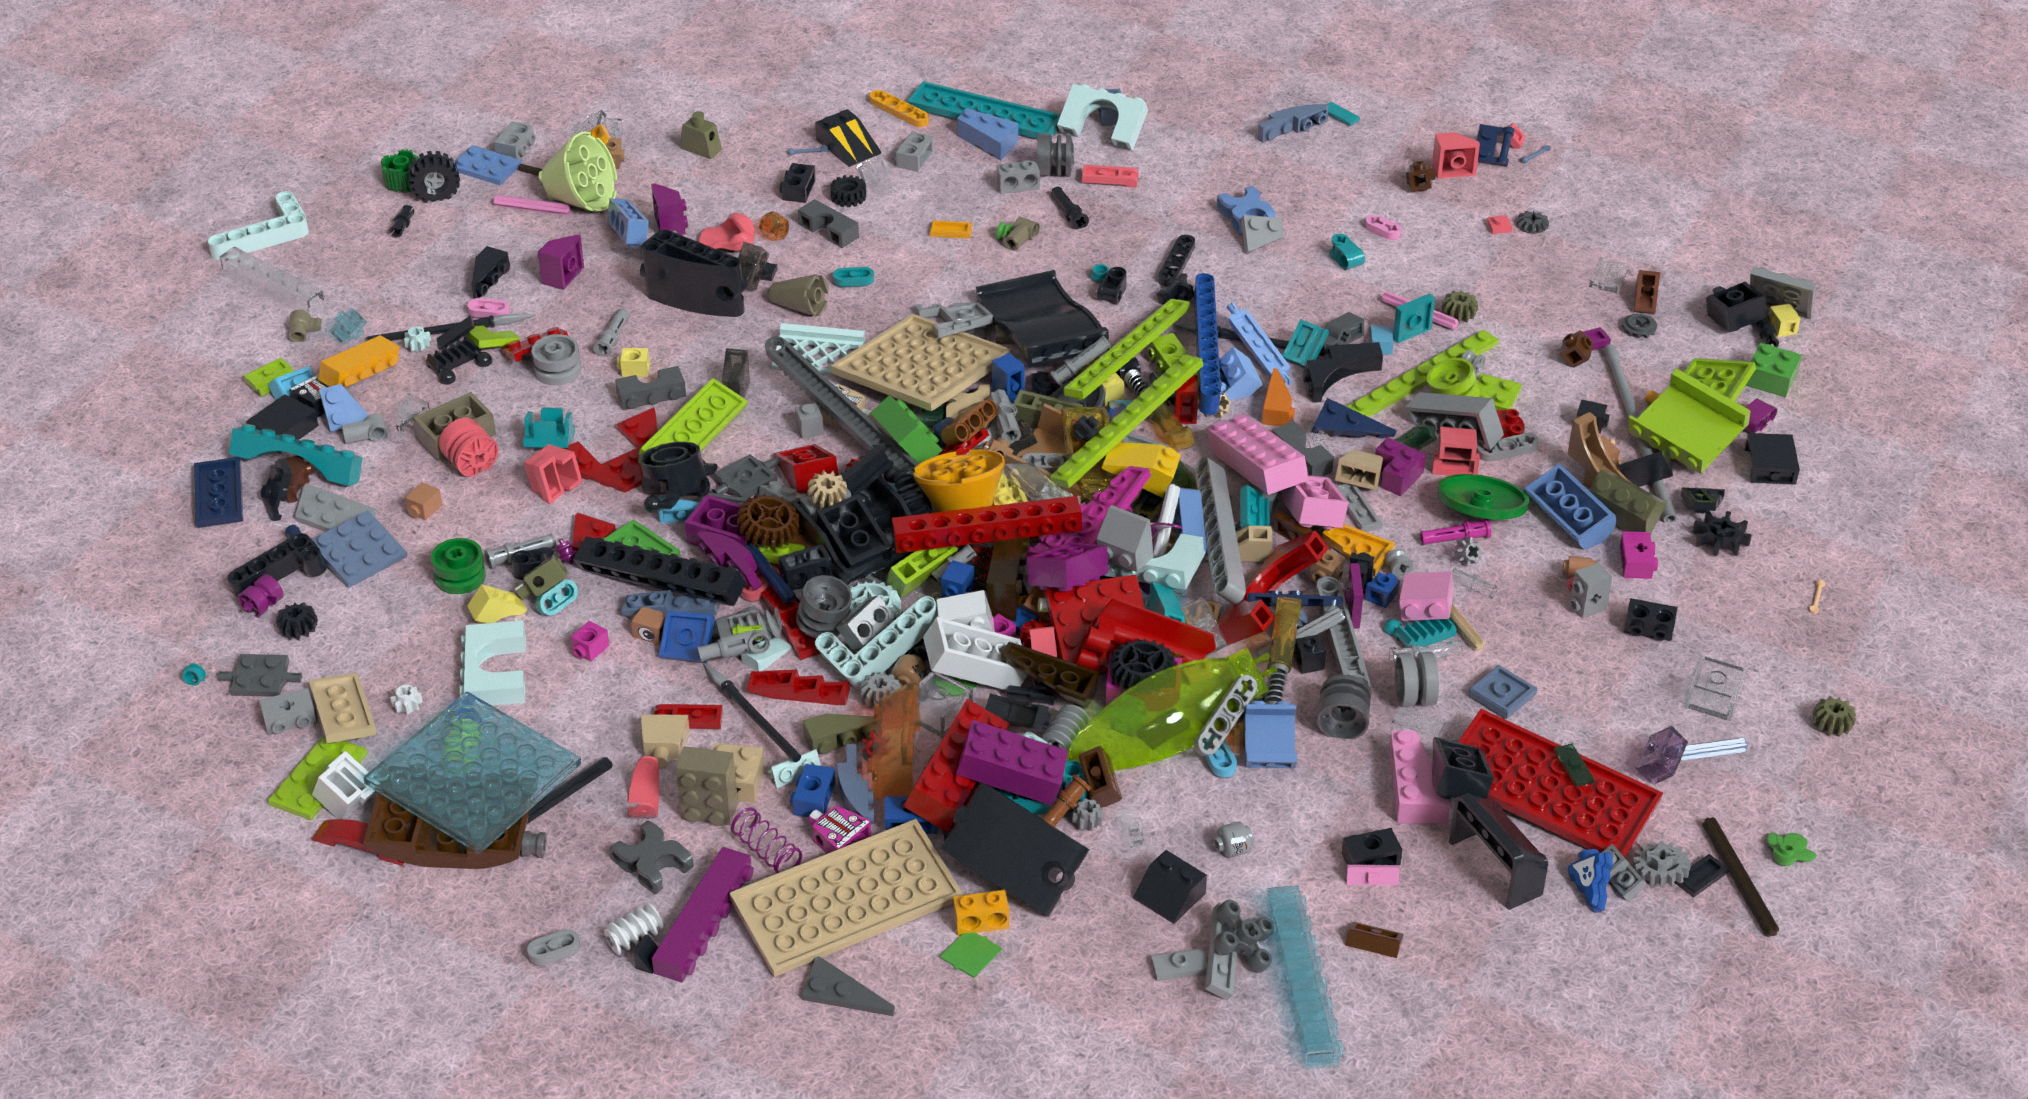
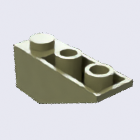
(836, 730)

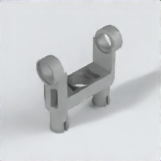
(733, 645)

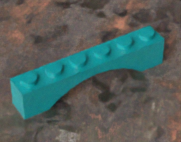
(336, 465)

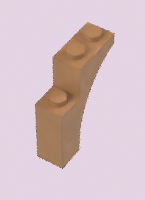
(1588, 449)

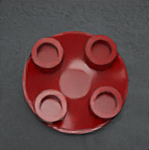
(1510, 422)

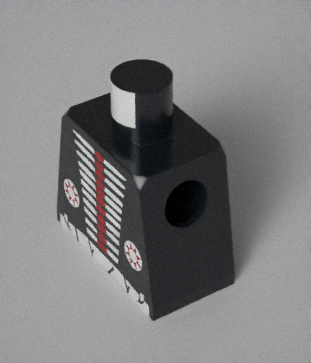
(308, 394)

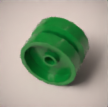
(458, 566)

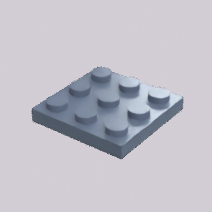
(359, 549)

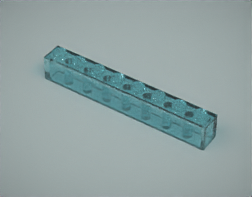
(1303, 978)

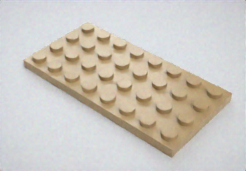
(845, 897)

